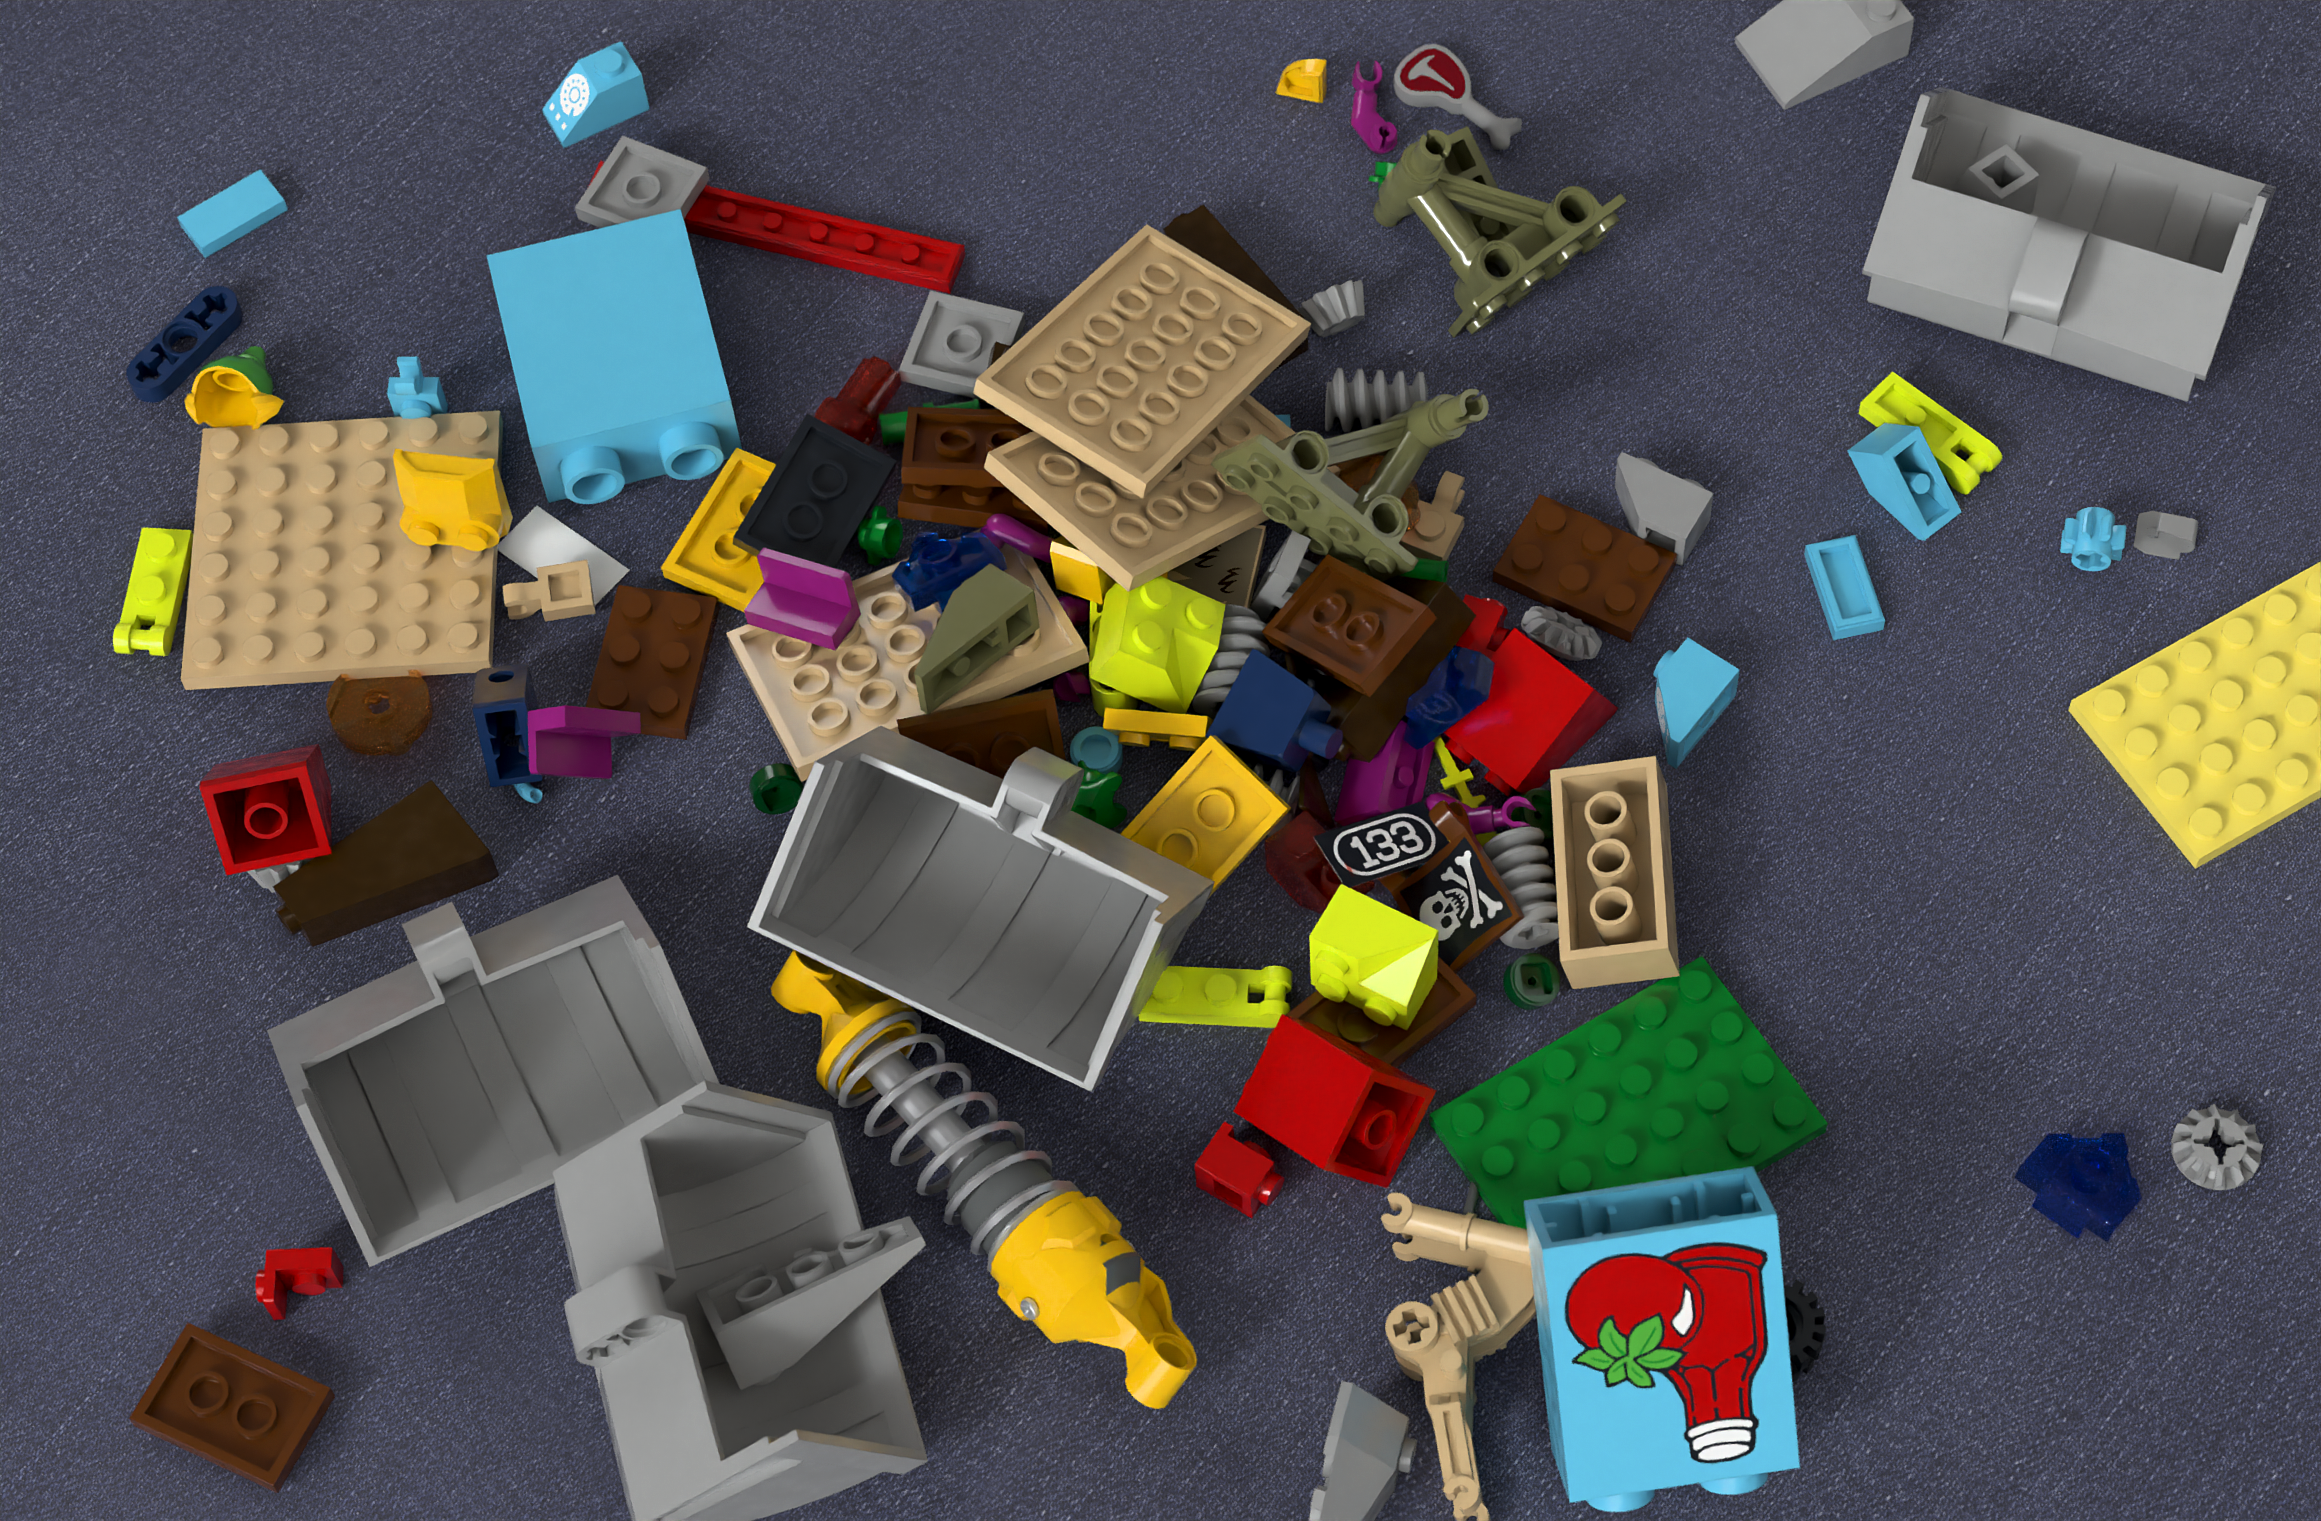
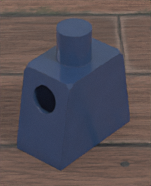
(501, 707)
(1274, 717)

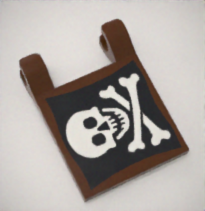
(1456, 892)

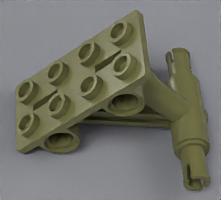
(1501, 269)
(1352, 526)

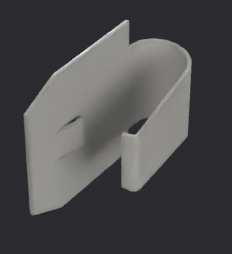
(2173, 533)

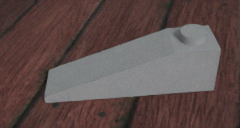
(779, 1315)
(1362, 1458)

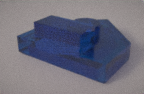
(942, 566)
(1450, 694)
(2082, 1182)

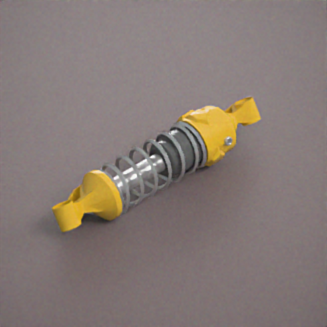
(1044, 1240)

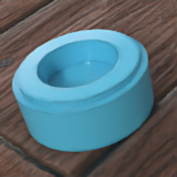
(1097, 749)

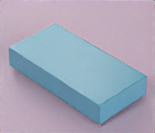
(232, 213)
(1844, 587)

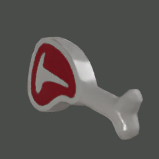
(1439, 79)

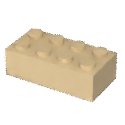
(1614, 873)

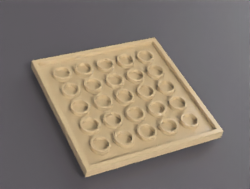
(308, 561)

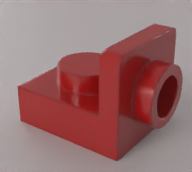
(300, 1270)

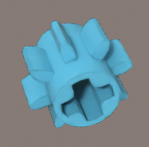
(2093, 539)

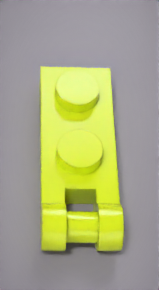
(1903, 404)
(154, 592)
(1219, 996)

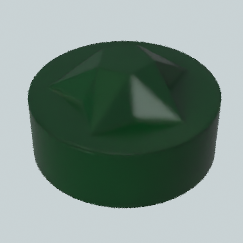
(776, 788)
(1542, 817)
(1531, 981)

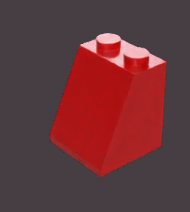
(1531, 719)
(269, 808)
(1334, 1102)

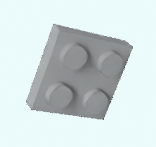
(640, 184)
(956, 341)

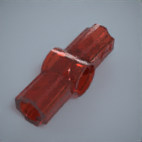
(861, 400)

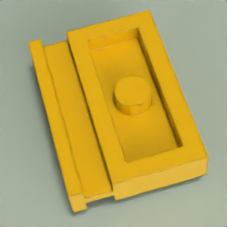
(1141, 727)

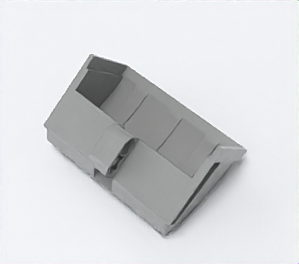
(2109, 273)
(979, 898)
(488, 1062)
(676, 1207)

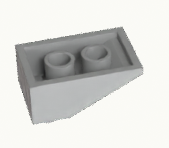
(1821, 44)

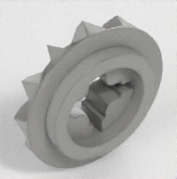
(1561, 633)
(2199, 1161)

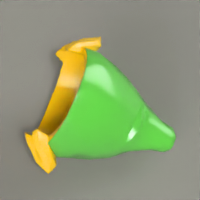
(234, 392)

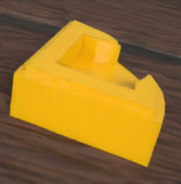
(1304, 80)

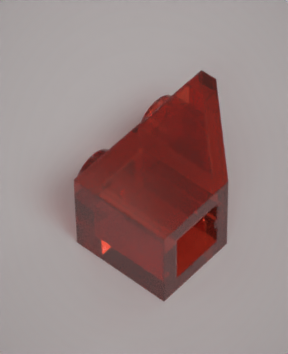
(1302, 867)

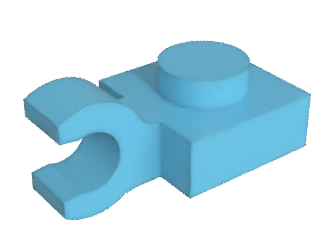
(413, 394)

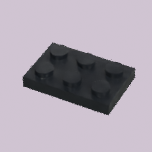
(816, 496)

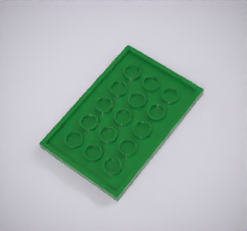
(1631, 1098)

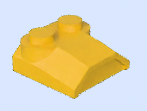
(451, 500)

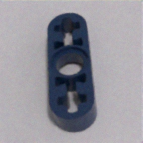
(181, 365)

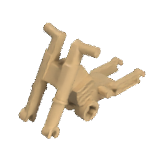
(1458, 1326)

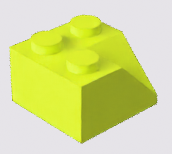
(1157, 642)
(1373, 958)

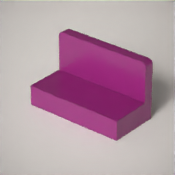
(803, 600)
(576, 740)
(1387, 783)

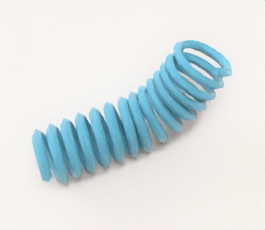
(528, 791)

